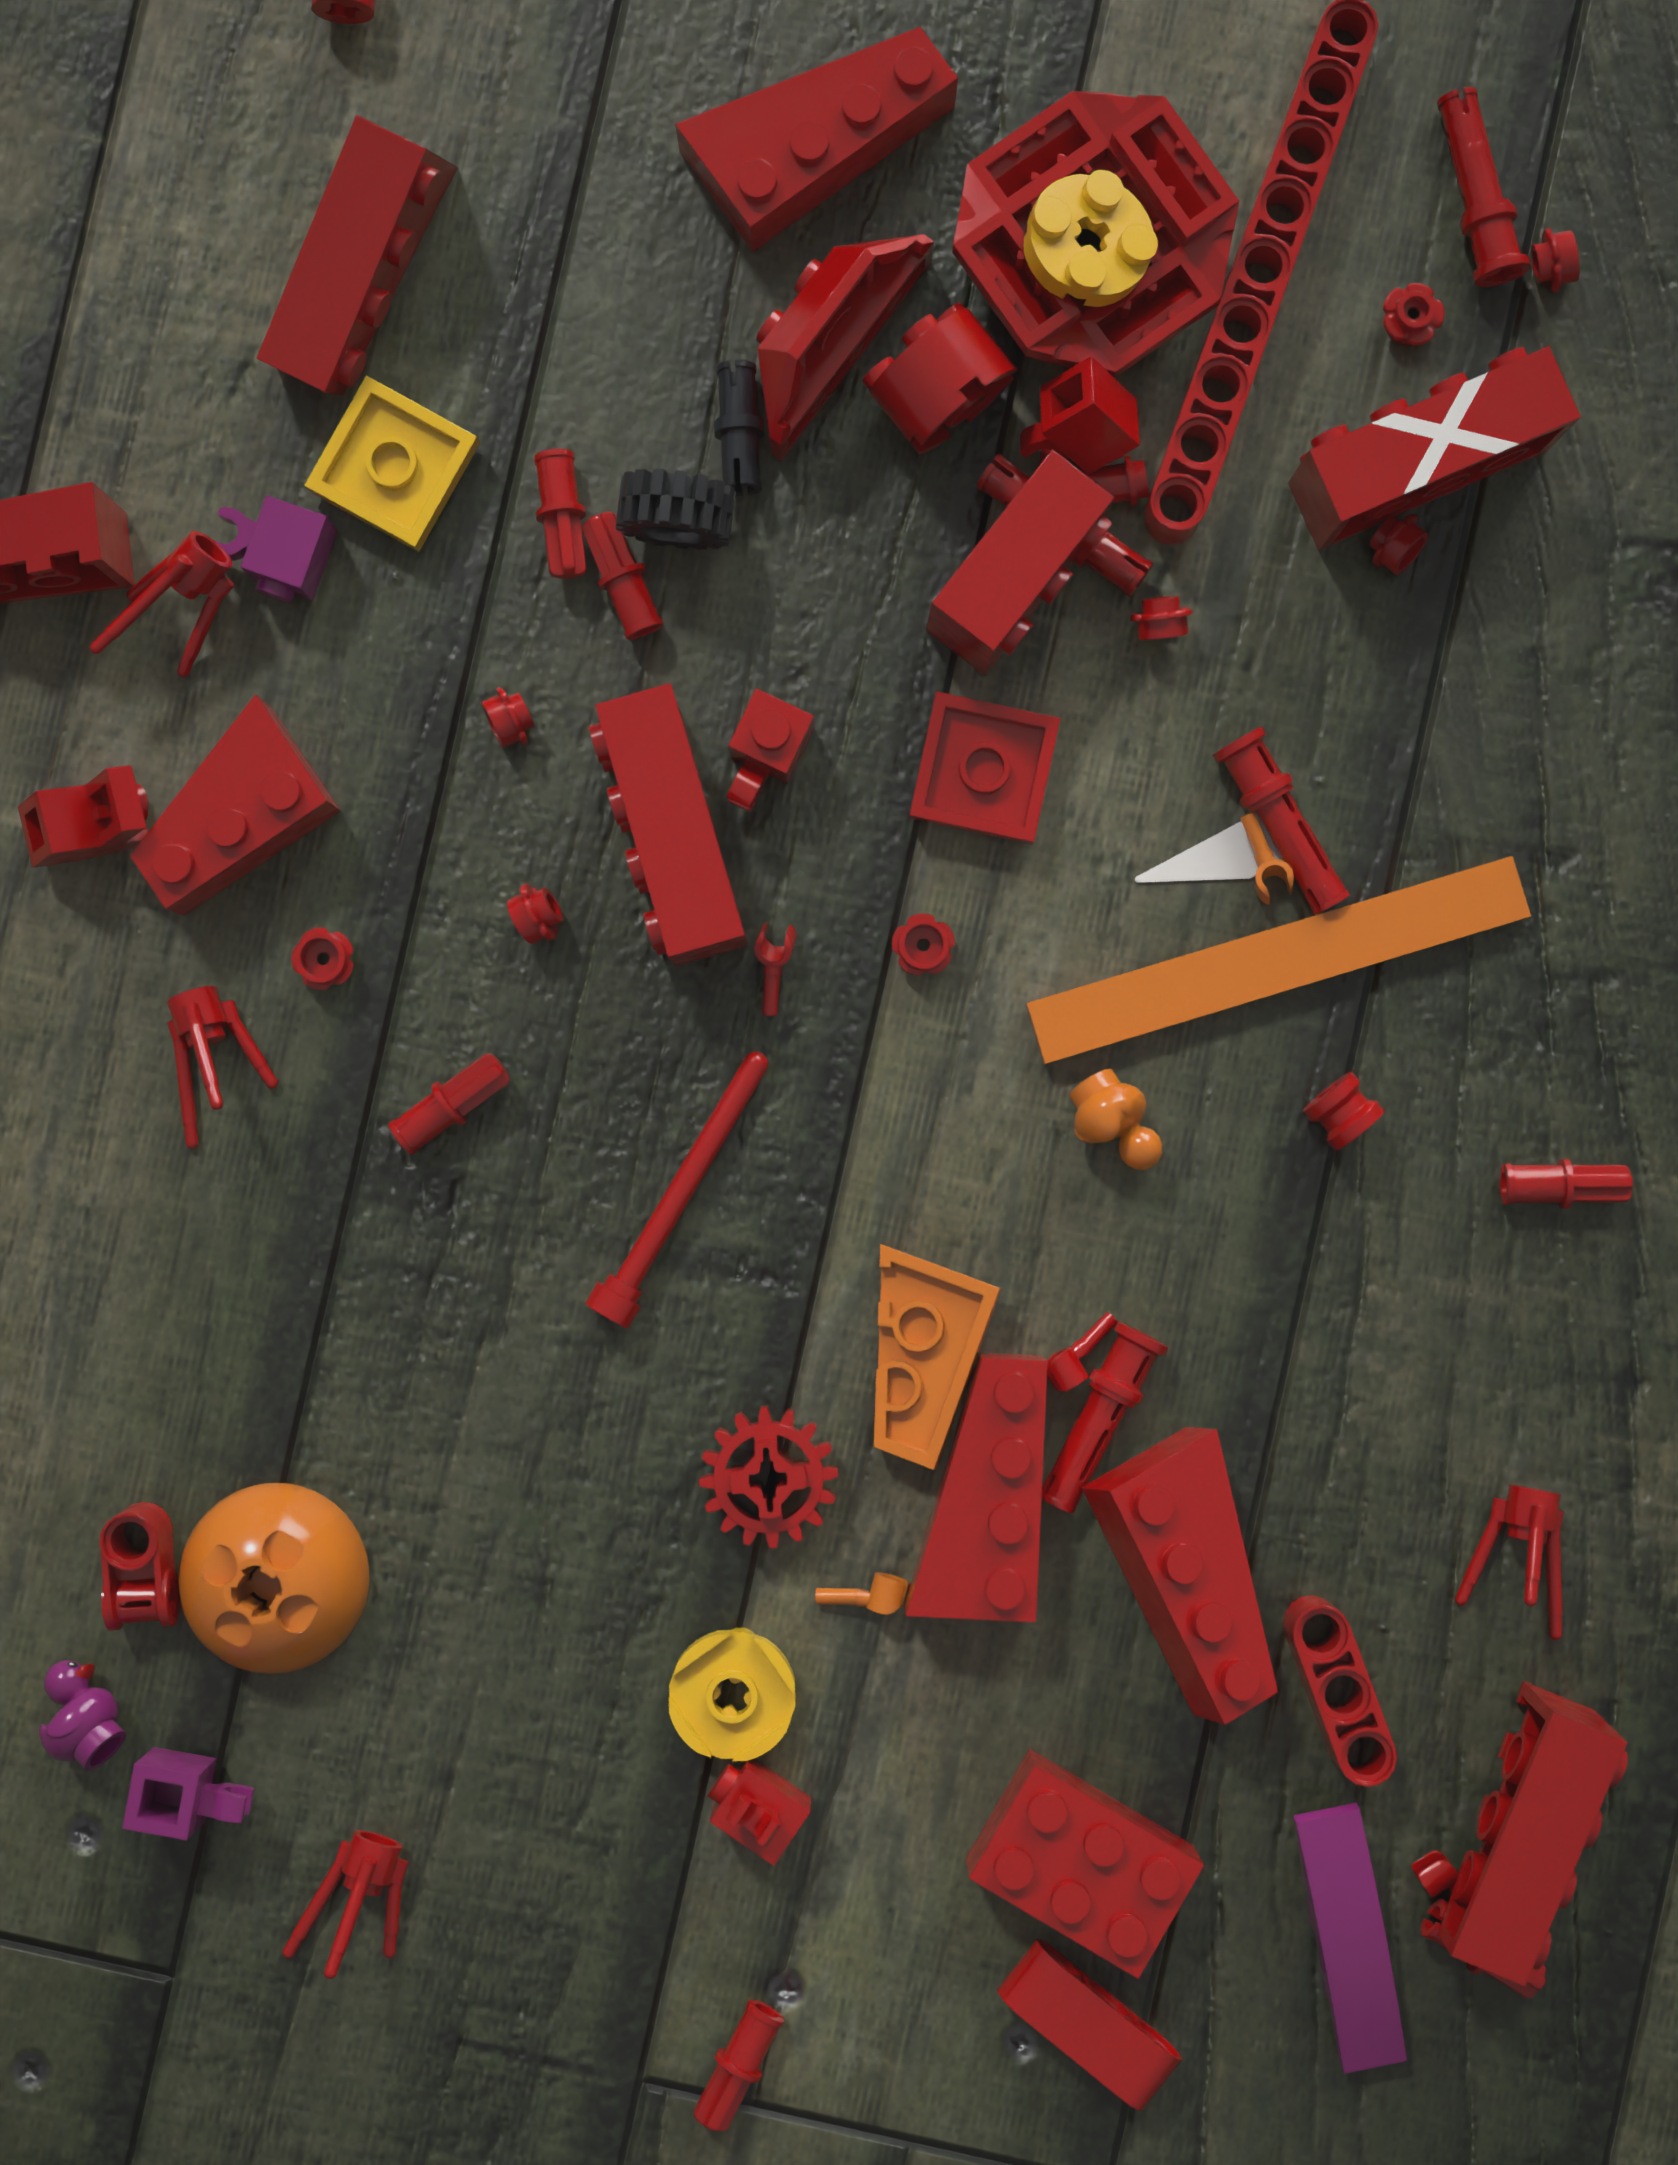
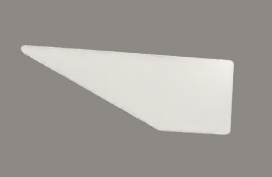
(1216, 858)

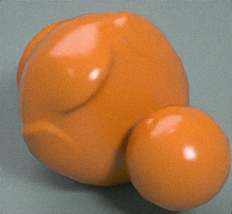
(1112, 1111)

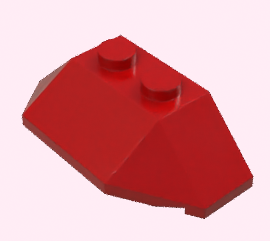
(830, 327)

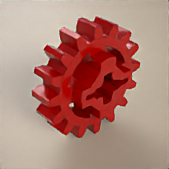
(739, 1480)

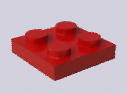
(984, 768)

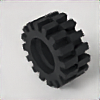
(675, 509)

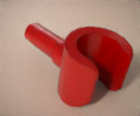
(773, 960)
(1065, 1367)
(1435, 1873)

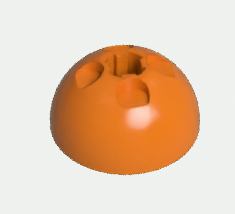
(308, 1572)

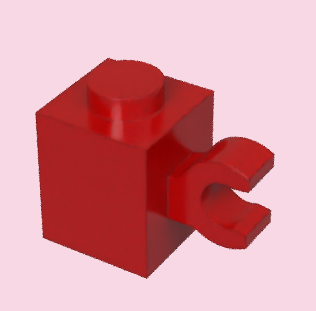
(1084, 418)
(768, 744)
(758, 1808)

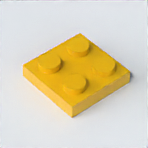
(392, 463)

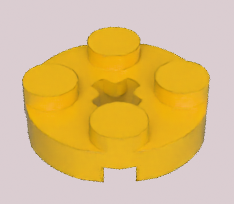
(1108, 210)
(725, 1731)

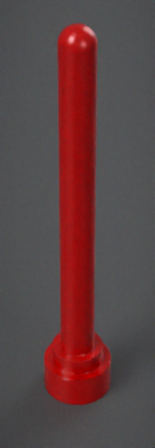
(620, 1293)

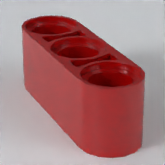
(1357, 1715)
(1089, 2024)

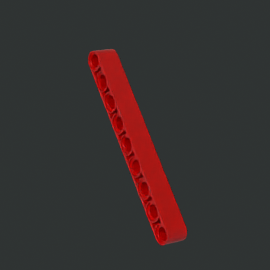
(1272, 244)

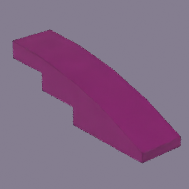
(1350, 1937)

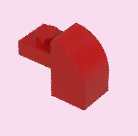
(85, 819)

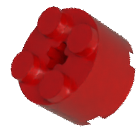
(940, 378)

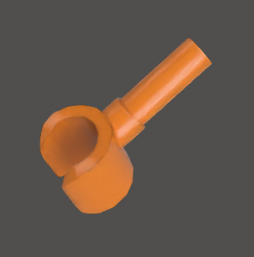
(1265, 859)
(884, 1597)

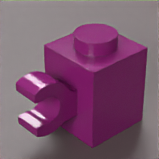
(281, 549)
(175, 1794)

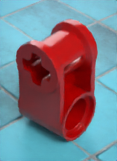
(136, 1581)

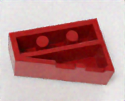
(1020, 563)
(233, 812)

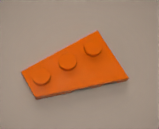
(927, 1350)

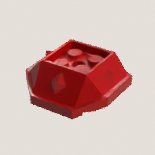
(1167, 173)

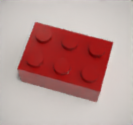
(1083, 1863)

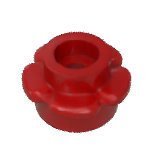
(1556, 259)
(1402, 327)
(1398, 543)
(1161, 618)
(508, 717)
(535, 914)
(937, 934)
(306, 954)

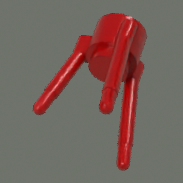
(191, 570)
(196, 1024)
(1531, 1517)
(369, 1864)

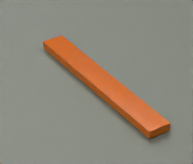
(1278, 960)

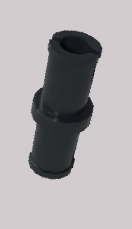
(739, 426)

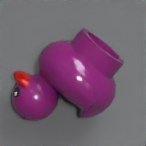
(86, 1723)

